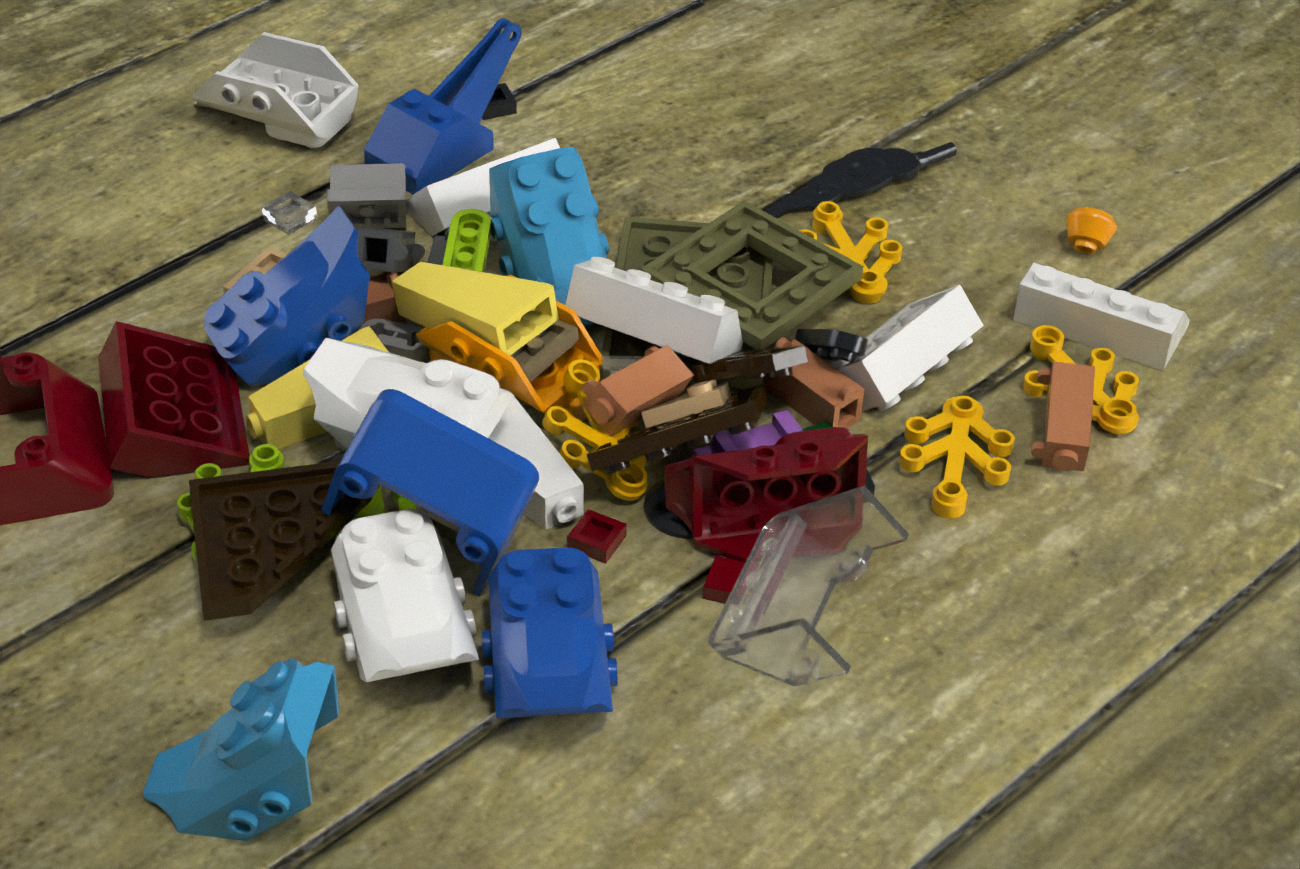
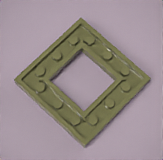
(819, 270)

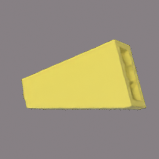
(490, 305)
(286, 407)

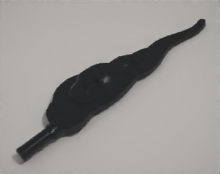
(860, 174)

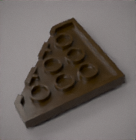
(736, 415)
(260, 532)

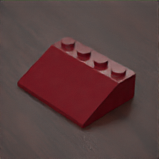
(168, 404)

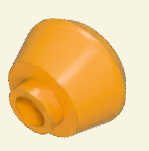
(1089, 229)

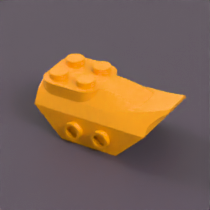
(461, 346)

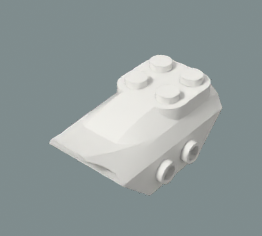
(288, 87)
(352, 375)
(399, 597)

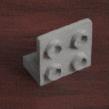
(369, 194)

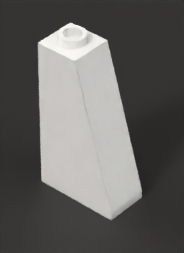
(559, 489)

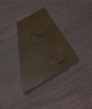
(753, 364)

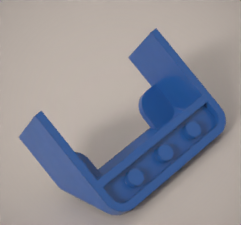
(442, 470)

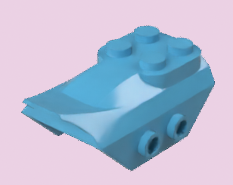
(545, 218)
(252, 759)

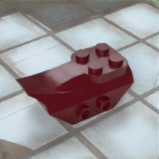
(737, 492)

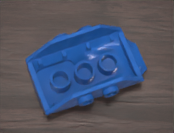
(283, 316)
(547, 636)

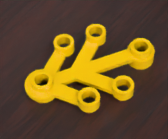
(873, 285)
(1113, 414)
(961, 416)
(625, 484)

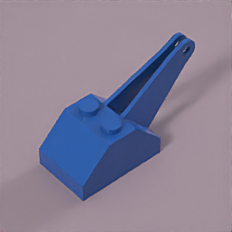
(442, 130)

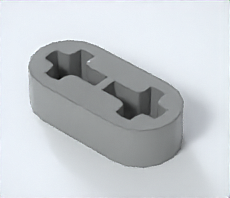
(399, 338)

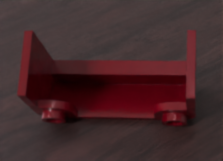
(56, 470)

